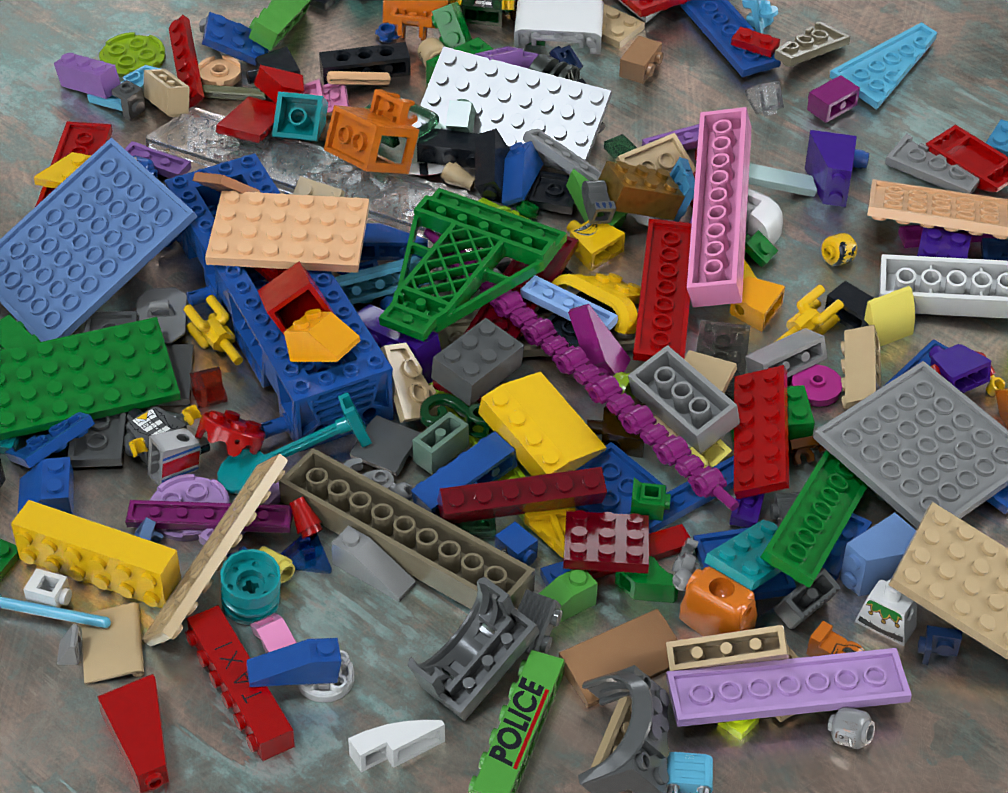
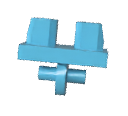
(761, 14)

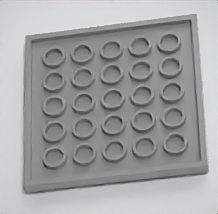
(921, 445)

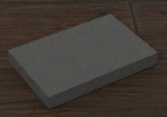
(182, 364)

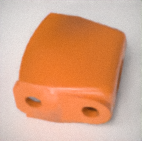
(717, 604)

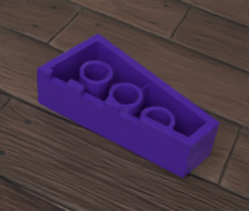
(384, 336)

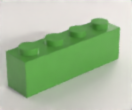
(277, 21)

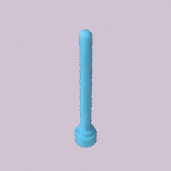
(54, 612)

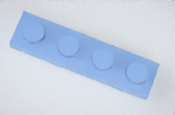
(561, 301)

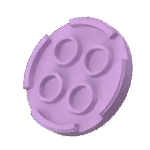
(189, 489)

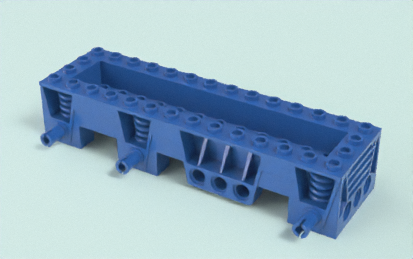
(304, 389)

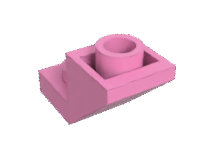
(273, 632)

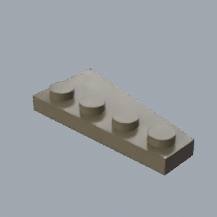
(813, 43)

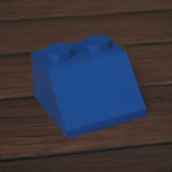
(49, 484)

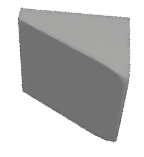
(70, 647)

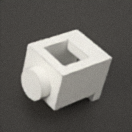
(48, 589)

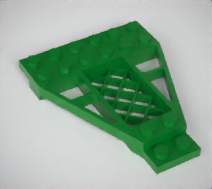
(476, 225)

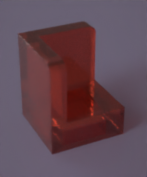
(208, 387)

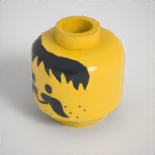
(839, 249)

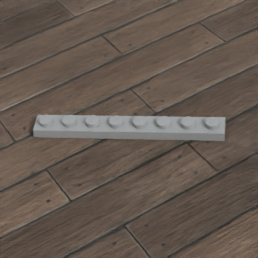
(559, 154)

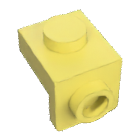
(714, 454)

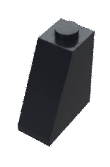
(489, 164)

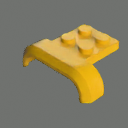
(611, 291)

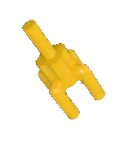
(810, 318)
(213, 331)

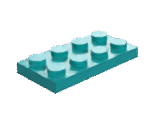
(741, 555)

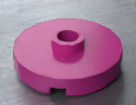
(821, 384)

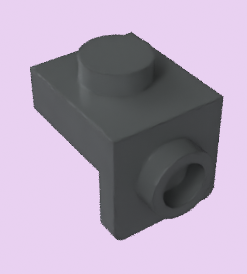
(131, 99)

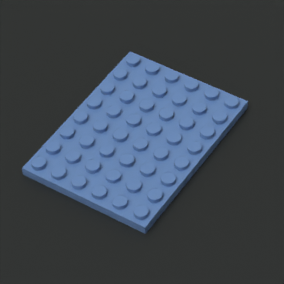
(86, 242)

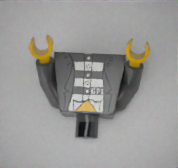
(154, 422)

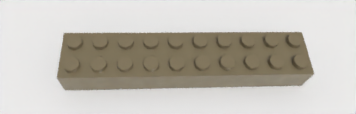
(409, 534)

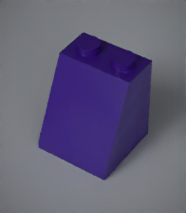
(831, 165)

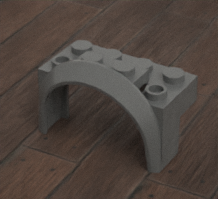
(475, 654)
(642, 754)

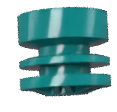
(250, 586)

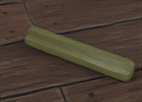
(231, 92)

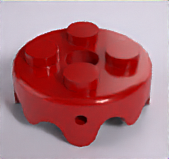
(230, 427)

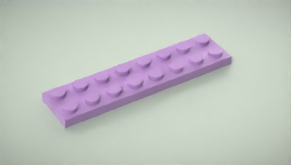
(787, 687)

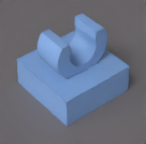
(146, 531)

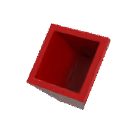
(291, 296)

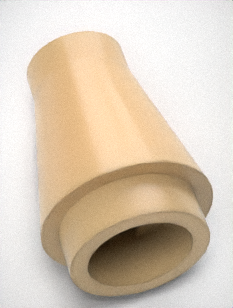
(457, 176)

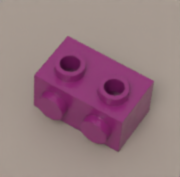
(833, 98)

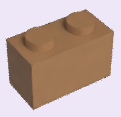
(641, 59)

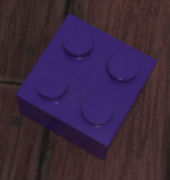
(943, 244)

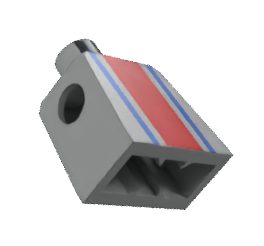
(174, 454)

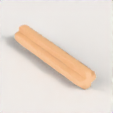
(358, 78)

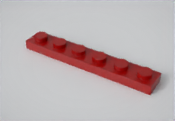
(186, 58)

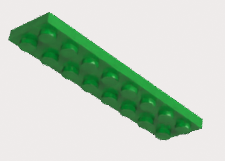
(815, 520)

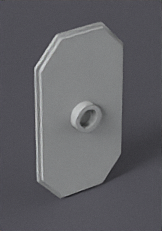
(168, 307)

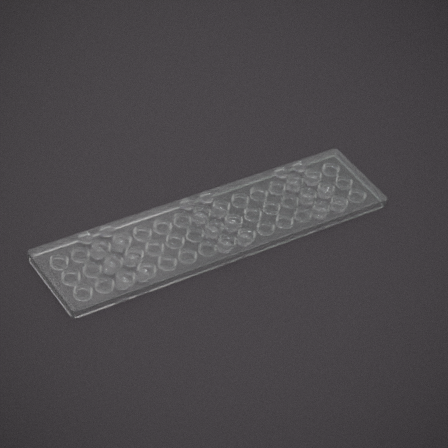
(389, 194)

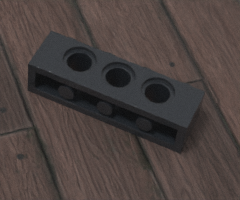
(379, 58)

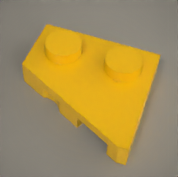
(59, 171)
(549, 527)

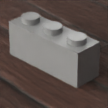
(794, 352)

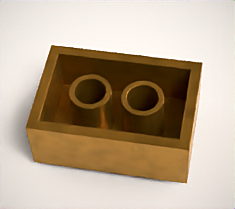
(642, 190)

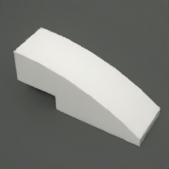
(395, 742)

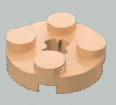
(220, 71)

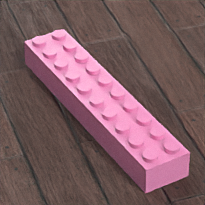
(720, 208)

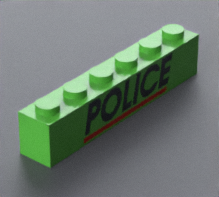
(519, 725)

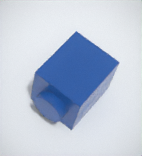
(517, 543)

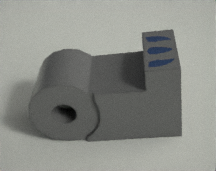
(597, 200)

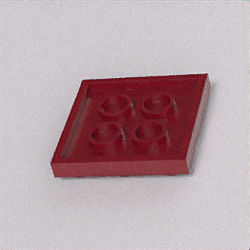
(606, 542)

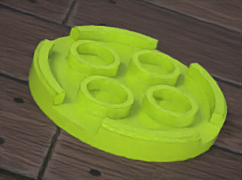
(132, 52)

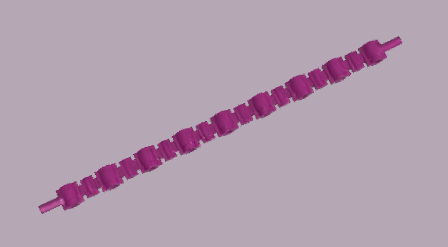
(605, 389)

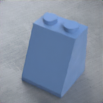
(875, 554)

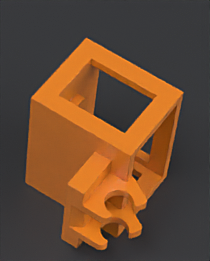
(411, 13)
(357, 132)

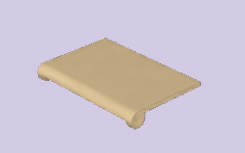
(114, 649)

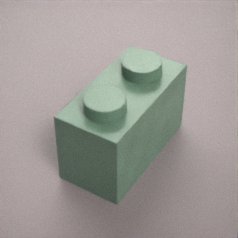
(440, 442)

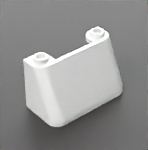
(559, 22)

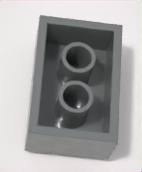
(477, 361)

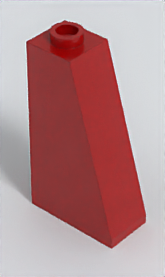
(136, 727)

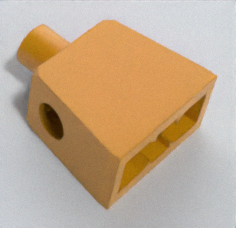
(759, 302)

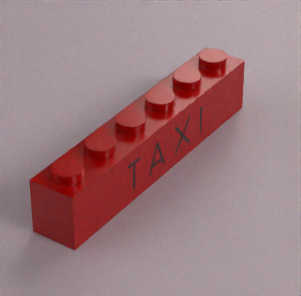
(253, 707)

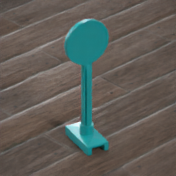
(236, 470)

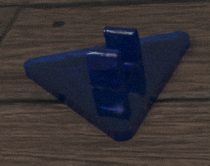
(308, 555)

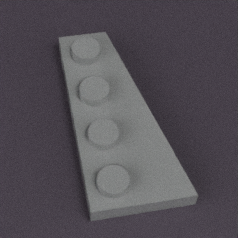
(922, 164)

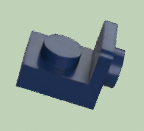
(567, 55)
(939, 641)

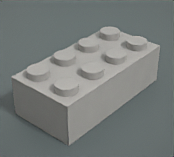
(684, 399)

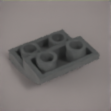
(389, 445)

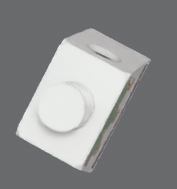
(889, 613)

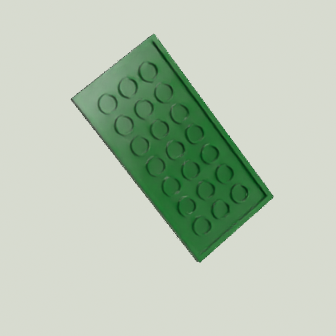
(84, 373)

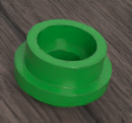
(528, 210)

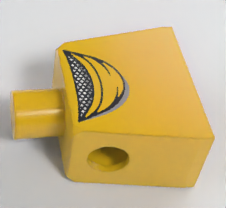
(596, 242)

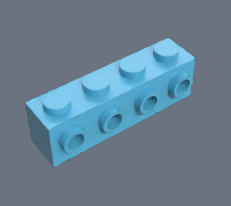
(374, 281)

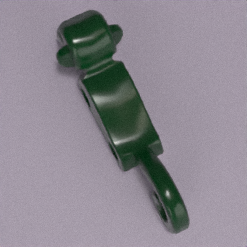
(469, 413)

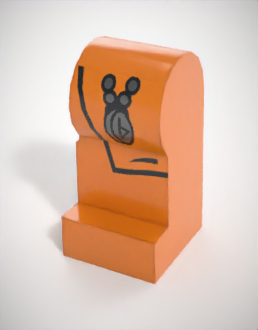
(827, 642)

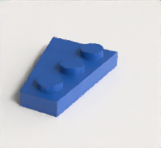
(42, 446)

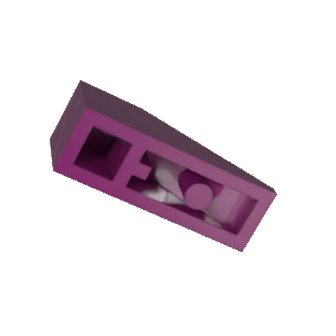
(598, 341)

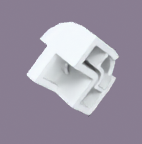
(763, 215)

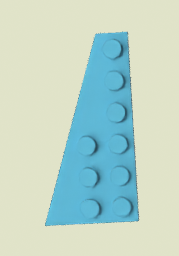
(885, 65)

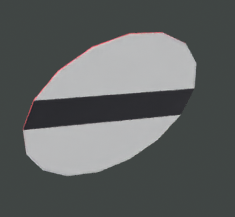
(425, 169)

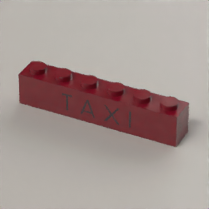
(522, 495)

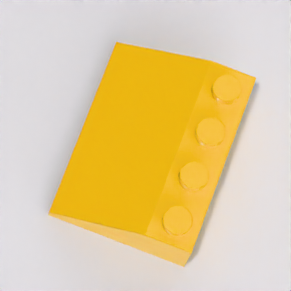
(539, 425)

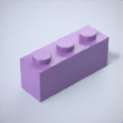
(87, 75)

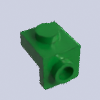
(759, 248)

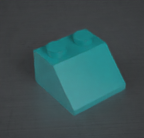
(299, 116)

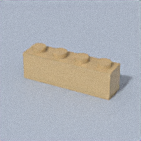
(860, 365)
(728, 649)

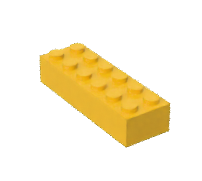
(96, 554)

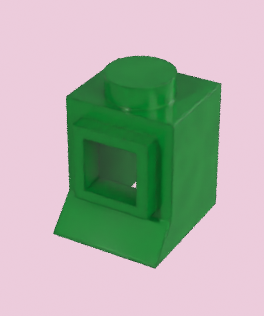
(649, 500)

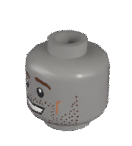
(851, 727)

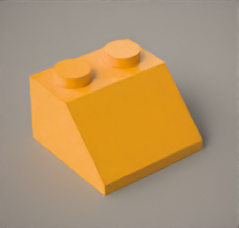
(319, 338)

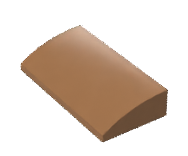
(633, 643)

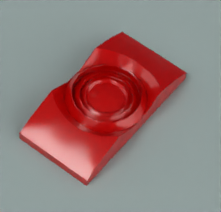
(973, 156)

